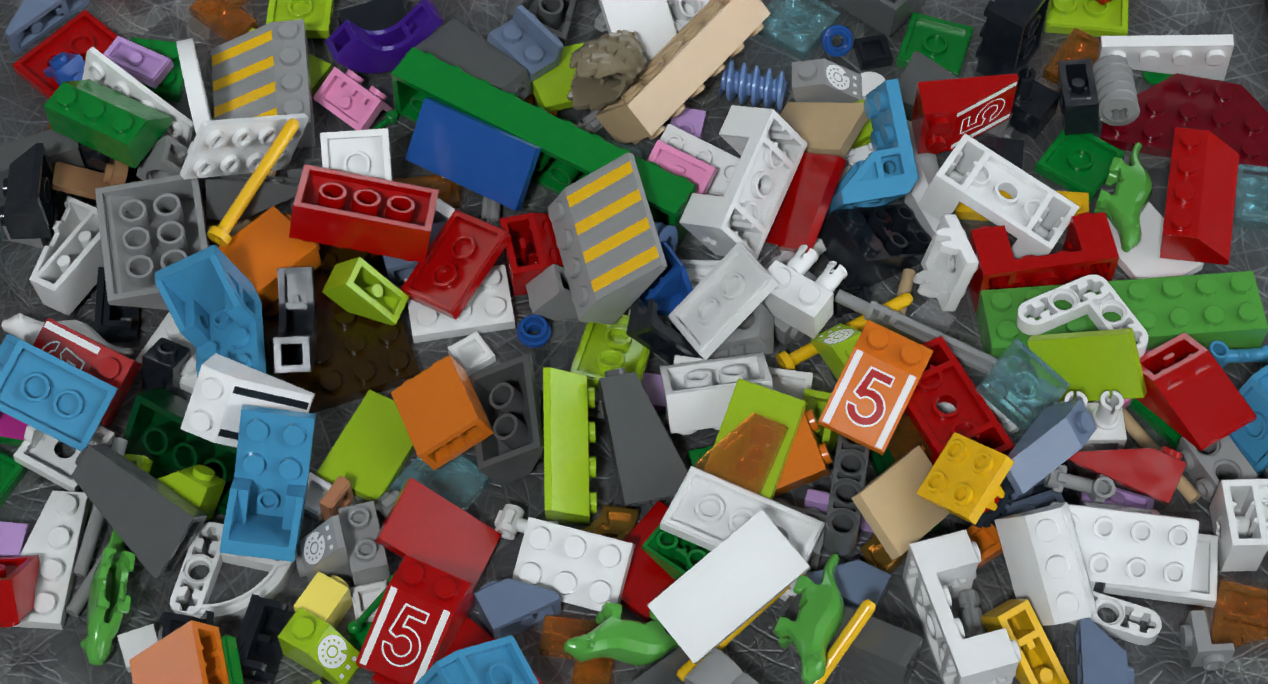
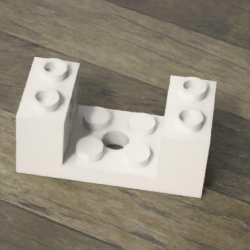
(977, 174)
(744, 214)
(1240, 523)
(933, 576)

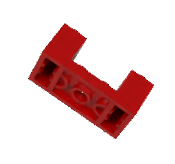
(1086, 251)
(948, 382)

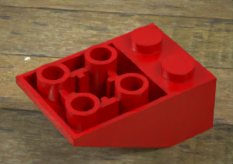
(530, 248)
(1192, 392)

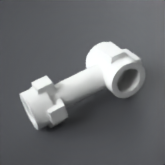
(511, 521)

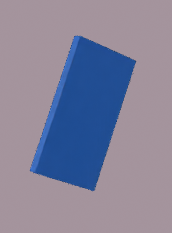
(472, 153)

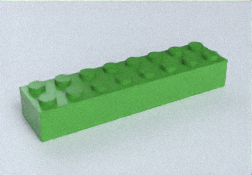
(1202, 305)

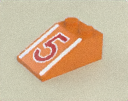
(875, 387)

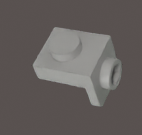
(1197, 639)

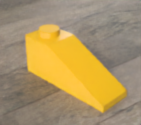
(1038, 658)

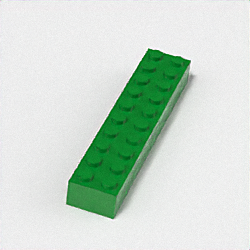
(565, 149)

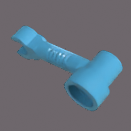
(1224, 355)

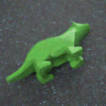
(1129, 198)
(107, 600)
(816, 622)
(622, 639)

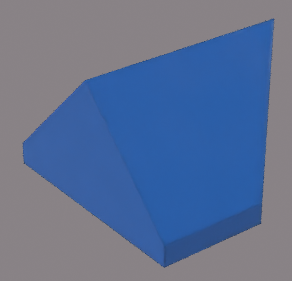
(670, 286)

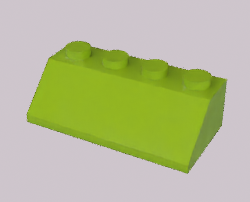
(567, 447)

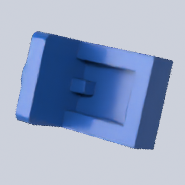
(65, 67)

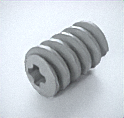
(1115, 90)

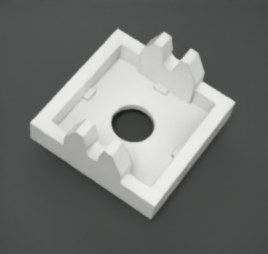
(938, 264)
(39, 455)

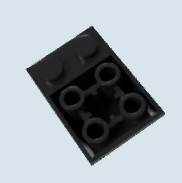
(874, 242)

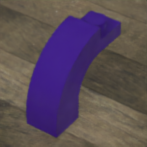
(383, 49)

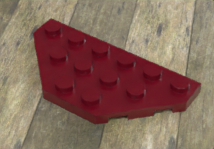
(1195, 104)

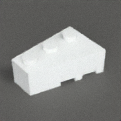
(72, 259)

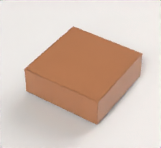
(336, 497)

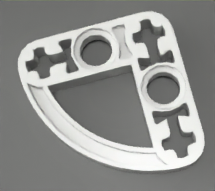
(193, 82)
(232, 609)

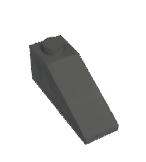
(223, 191)

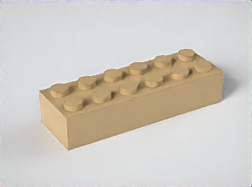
(682, 69)

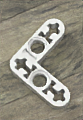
(1091, 304)
(1136, 612)

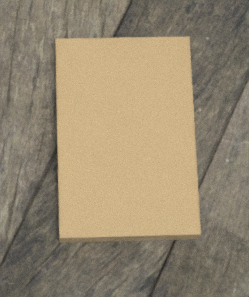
(826, 126)
(893, 506)

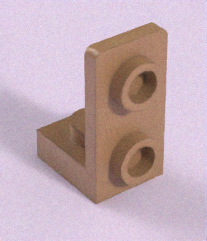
(83, 181)

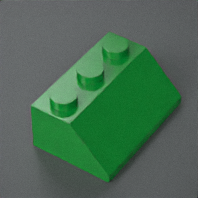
(106, 120)

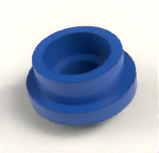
(844, 47)
(533, 323)

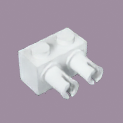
(799, 300)
(1107, 418)

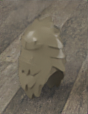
(605, 69)

